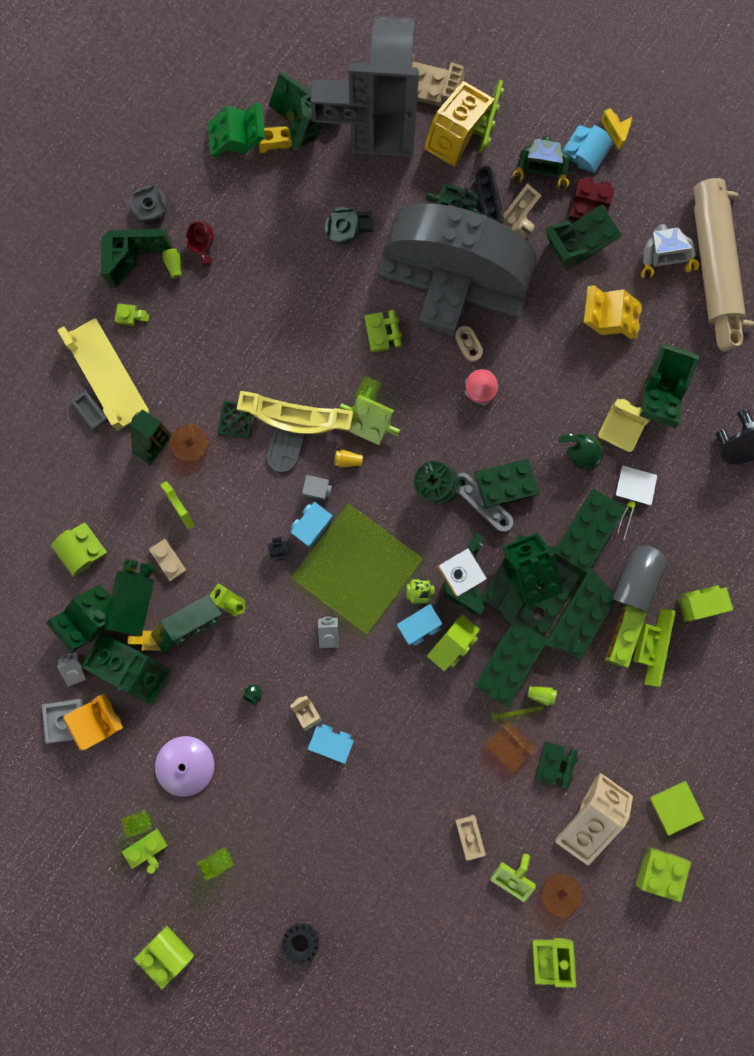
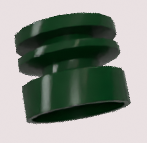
(442, 491)

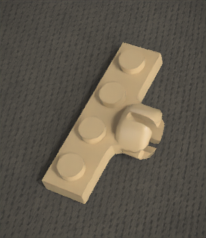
(516, 214)

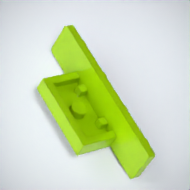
(487, 123)
(653, 646)

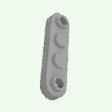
(493, 515)

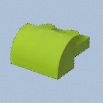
(78, 549)
(164, 957)
(554, 962)

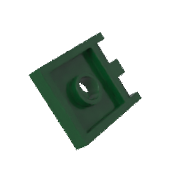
(532, 562)

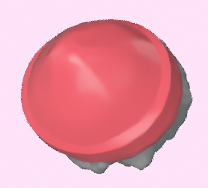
(481, 386)

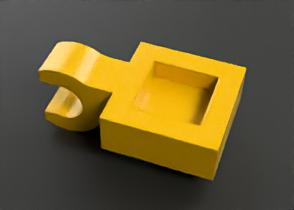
(146, 641)

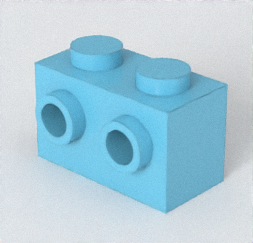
(311, 524)
(419, 624)
(331, 744)

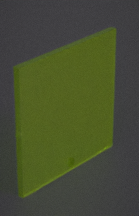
(357, 568)

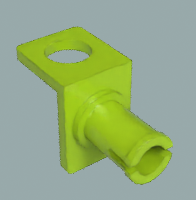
(228, 600)

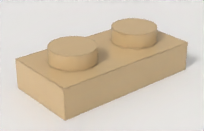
(167, 560)
(470, 837)

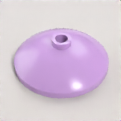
(198, 763)

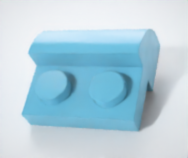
(588, 147)

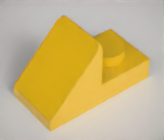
(616, 130)

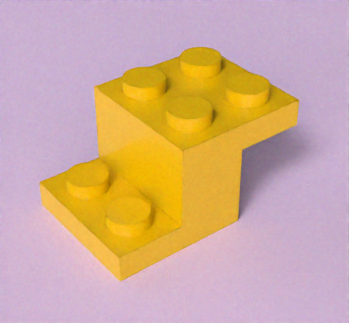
(612, 312)

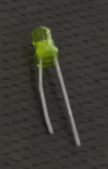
(631, 505)

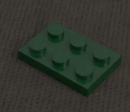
(506, 483)

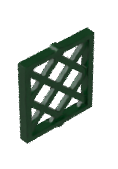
(233, 433)

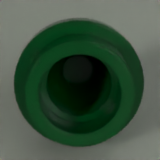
(252, 694)

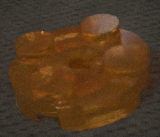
(184, 434)
(569, 903)

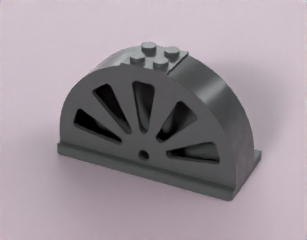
(379, 95)
(458, 261)

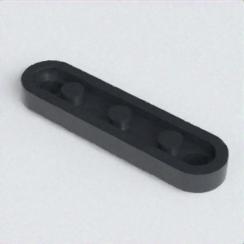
(489, 194)

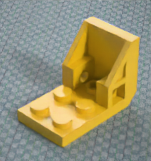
(455, 123)

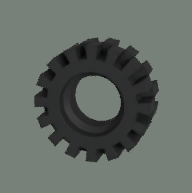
(309, 952)

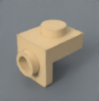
(306, 712)

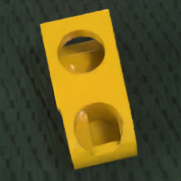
(275, 138)

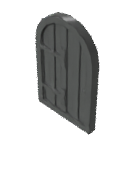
(284, 450)

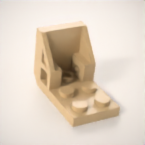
(599, 820)

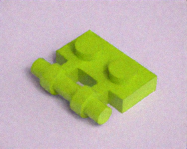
(377, 333)

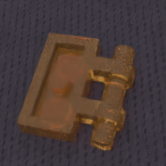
(505, 752)

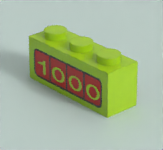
(625, 636)

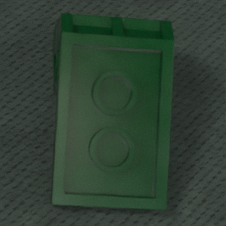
(294, 104)
(582, 238)
(119, 243)
(667, 385)
(470, 599)
(126, 668)

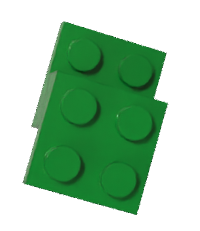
(236, 130)

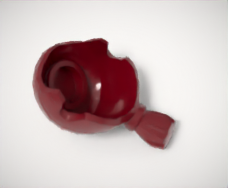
(199, 240)

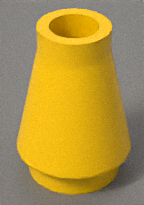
(347, 459)

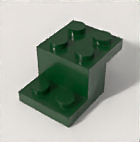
(82, 618)

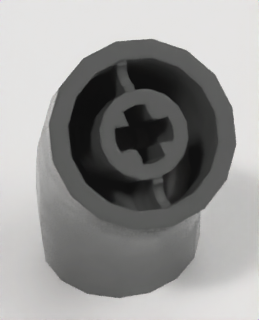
(641, 577)

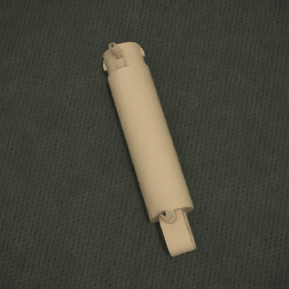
(720, 262)

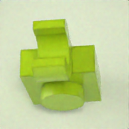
(129, 314)

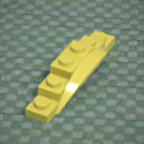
(294, 417)

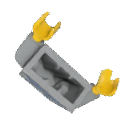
(667, 248)

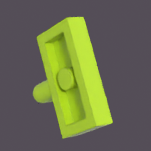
(145, 850)
(514, 881)

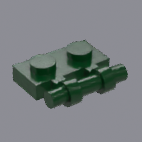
(550, 764)

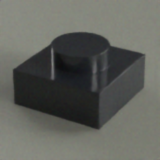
(366, 221)

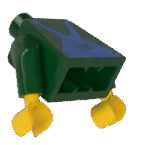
(544, 159)

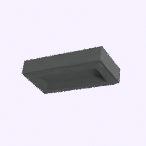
(89, 410)

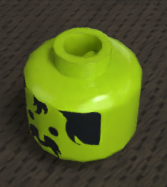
(420, 591)

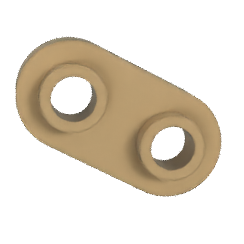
(469, 344)

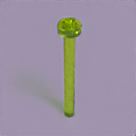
(518, 712)

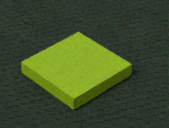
(676, 808)

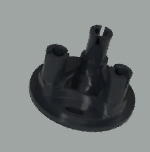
(740, 447)

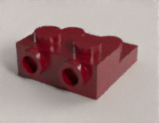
(589, 196)

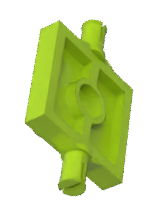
(370, 420)

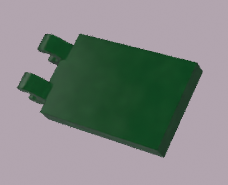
(130, 598)

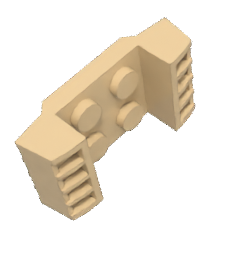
(437, 84)

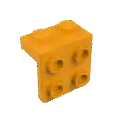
(93, 722)

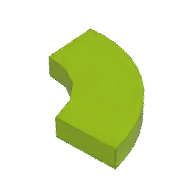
(179, 508)

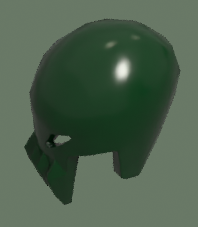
(587, 452)

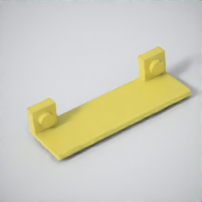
(104, 373)

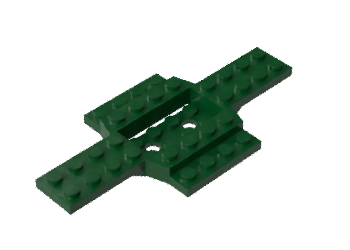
(580, 617)

